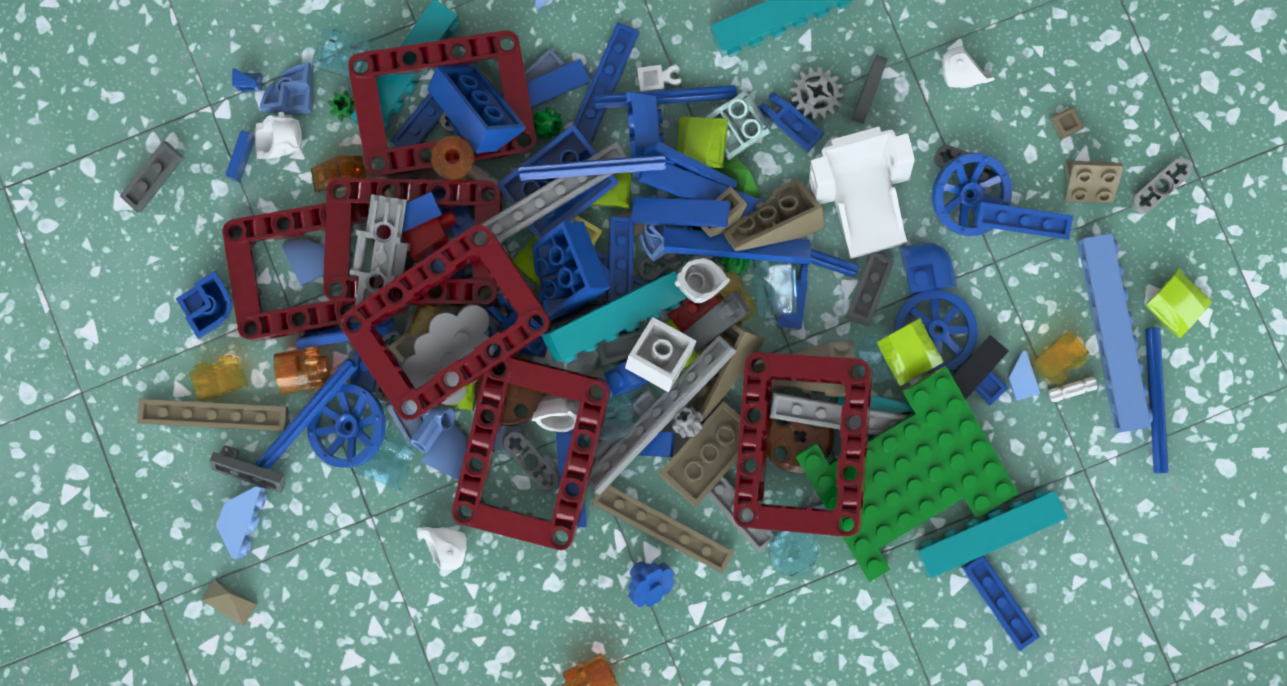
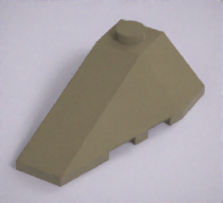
(783, 217)
(745, 343)
(840, 349)

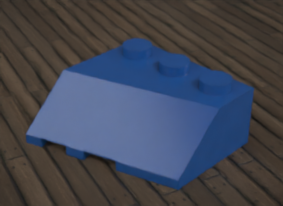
(643, 123)
(567, 269)

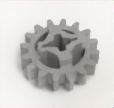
(825, 97)

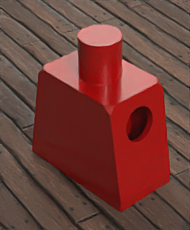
(429, 235)

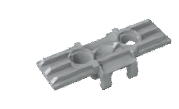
(389, 253)

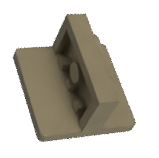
(1092, 181)

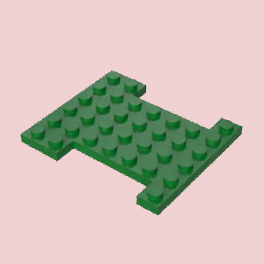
(916, 470)

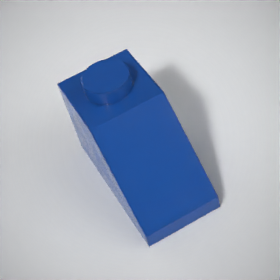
(623, 381)

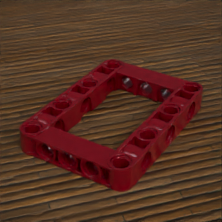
(430, 55)
(359, 190)
(244, 279)
(416, 283)
(754, 435)
(577, 466)

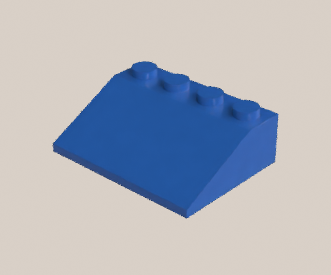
(567, 147)

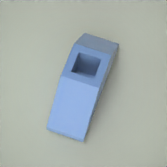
(240, 519)

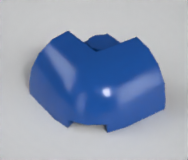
(927, 267)
(206, 305)

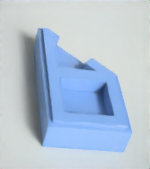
(1022, 378)

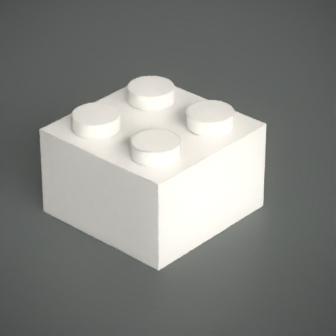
(660, 354)

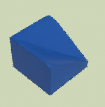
(246, 81)

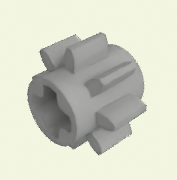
(687, 422)

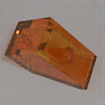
(337, 168)

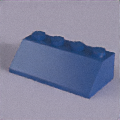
(474, 107)

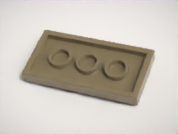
(705, 456)

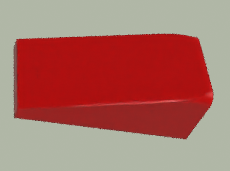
(691, 312)

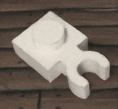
(653, 77)

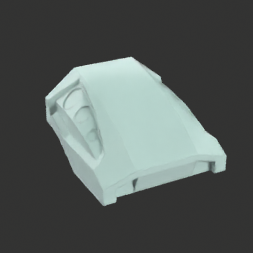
(745, 123)

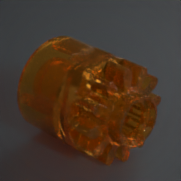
(452, 171)
(301, 370)
(591, 672)

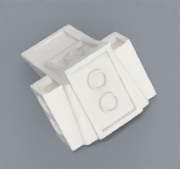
(859, 178)

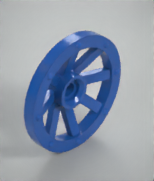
(975, 191)
(959, 305)
(343, 428)

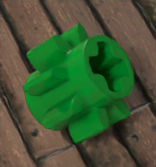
(340, 100)
(547, 123)
(735, 265)

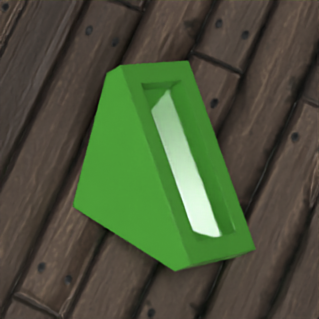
(738, 171)

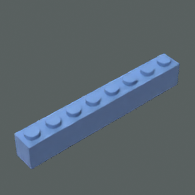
(1114, 333)

